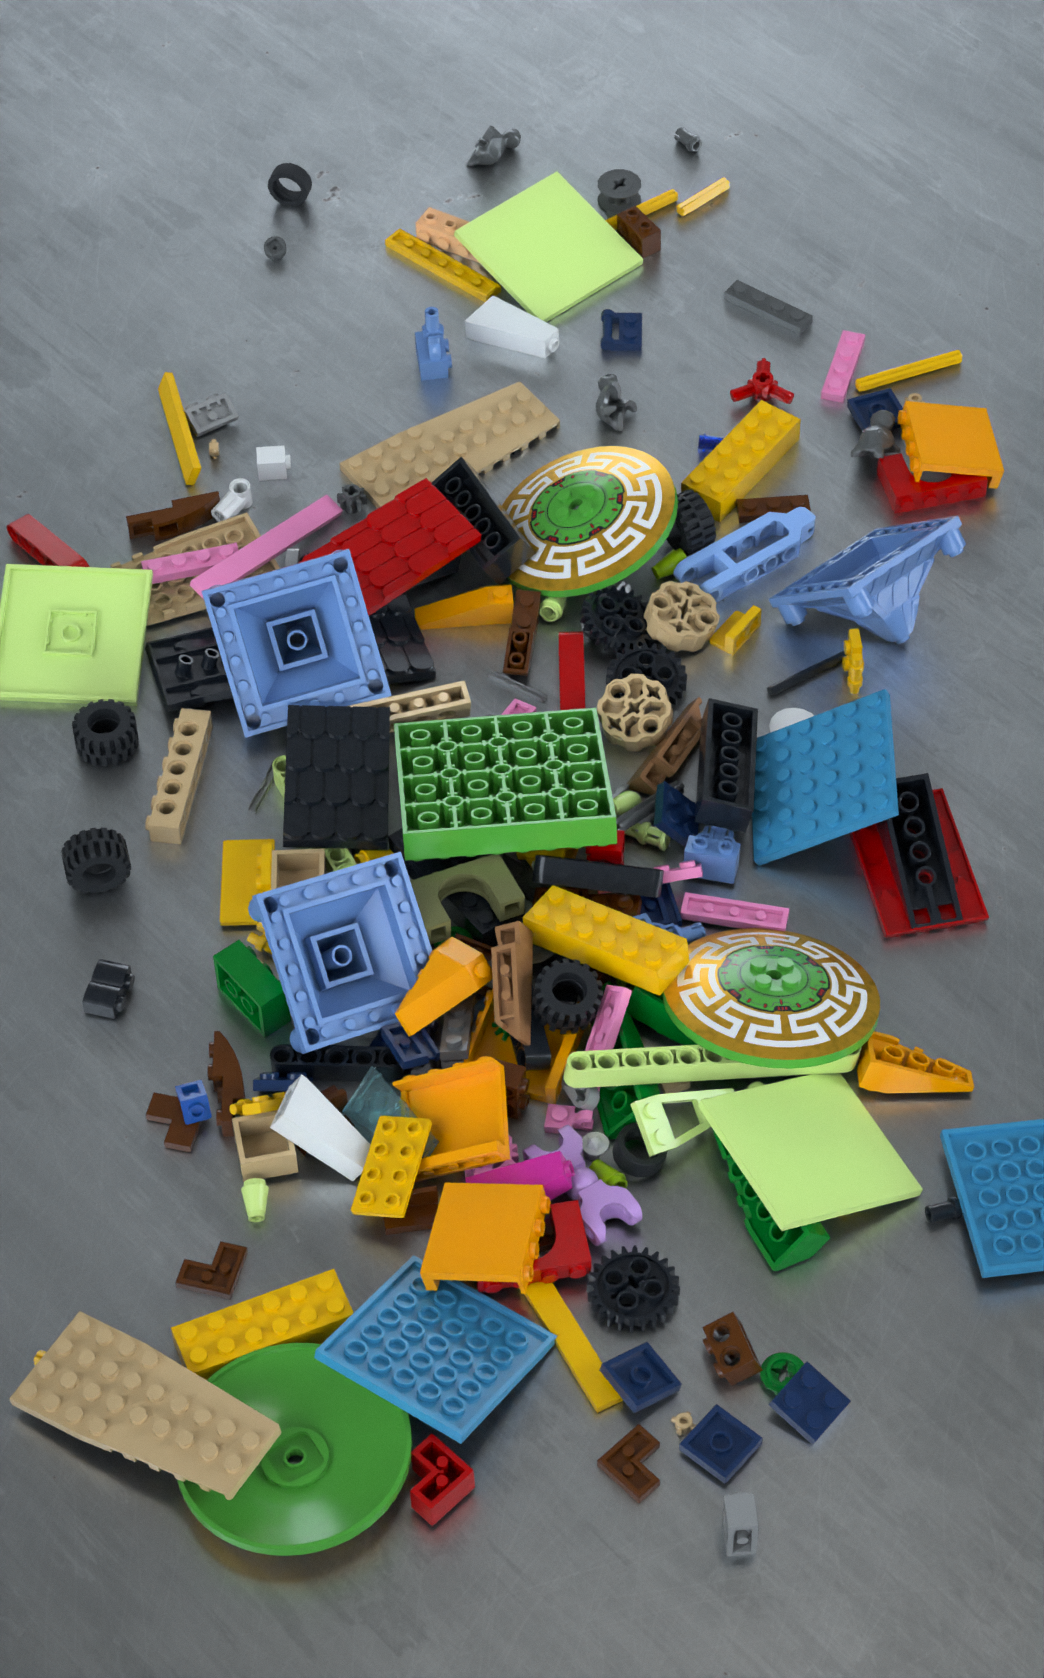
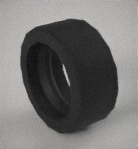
(294, 173)
(630, 1164)

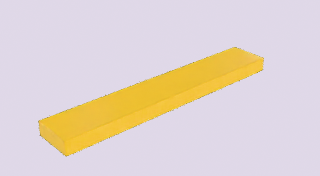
(442, 265)
(179, 428)
(572, 1344)

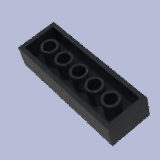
(501, 543)
(726, 765)
(463, 908)

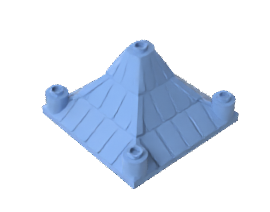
(874, 578)
(296, 640)
(344, 948)

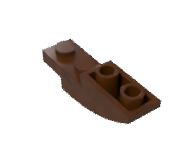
(170, 522)
(522, 633)
(623, 903)
(226, 1079)

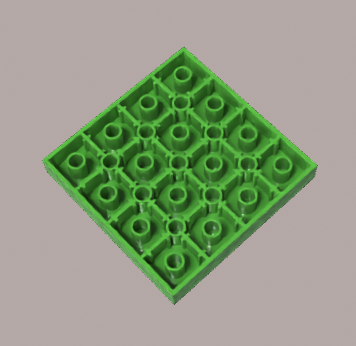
(503, 784)

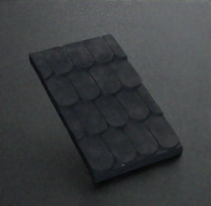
(401, 643)
(188, 669)
(337, 777)

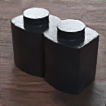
(108, 989)

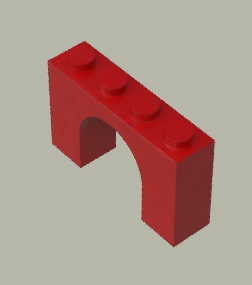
(908, 495)
(568, 1255)

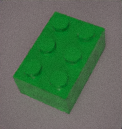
(251, 988)

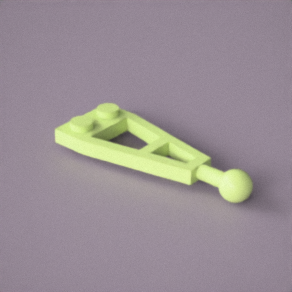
(654, 1122)

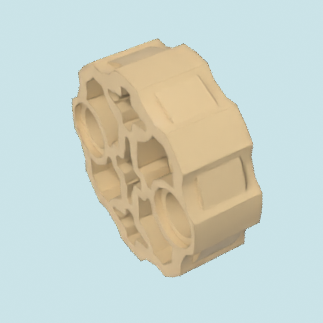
(665, 612)
(649, 709)

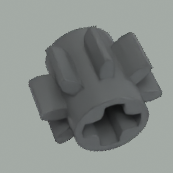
(352, 498)

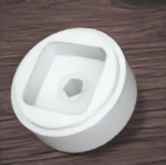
(594, 1145)

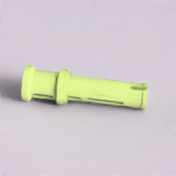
(645, 833)

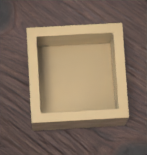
(296, 866)
(261, 1149)

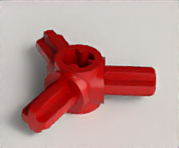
(762, 386)

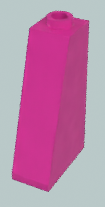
(547, 1170)

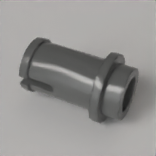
(691, 141)

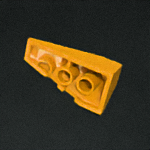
(472, 608)
(446, 980)
(897, 1069)

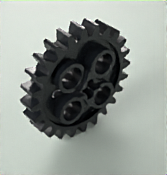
(615, 619)
(660, 666)
(633, 1289)

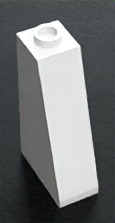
(512, 329)
(320, 1129)

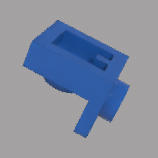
(193, 1102)

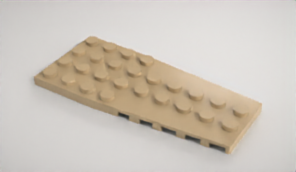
(477, 431)
(176, 596)
(145, 1406)

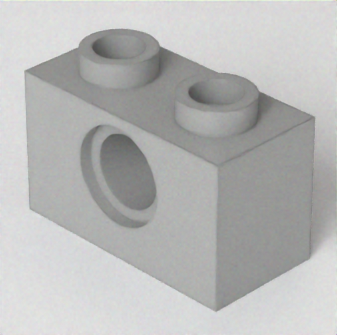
(740, 1524)

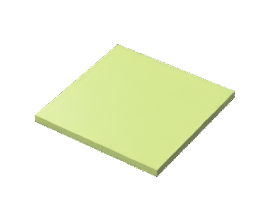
(548, 247)
(73, 633)
(809, 1149)

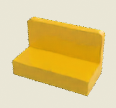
(736, 630)

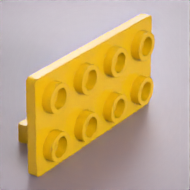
(244, 874)
(391, 1166)

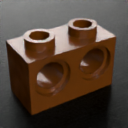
(639, 231)
(516, 1088)
(734, 1347)

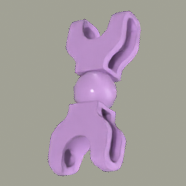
(596, 1199)

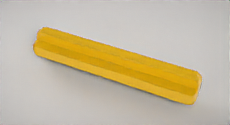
(703, 196)

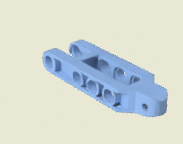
(733, 576)

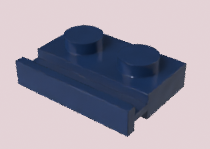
(663, 908)
(410, 1050)

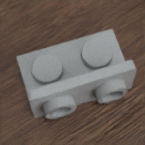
(210, 414)

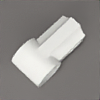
(237, 499)

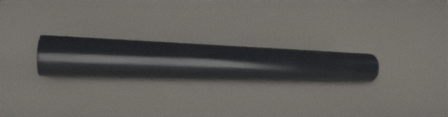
(805, 674)

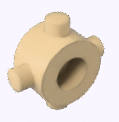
(915, 397)
(214, 450)
(683, 1423)

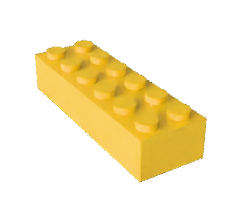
(743, 458)
(607, 940)
(292, 1314)

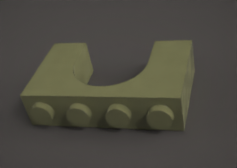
(482, 876)

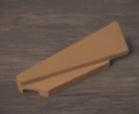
(670, 752)
(513, 979)

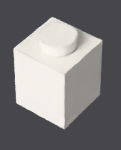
(272, 463)

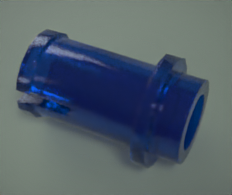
(708, 442)

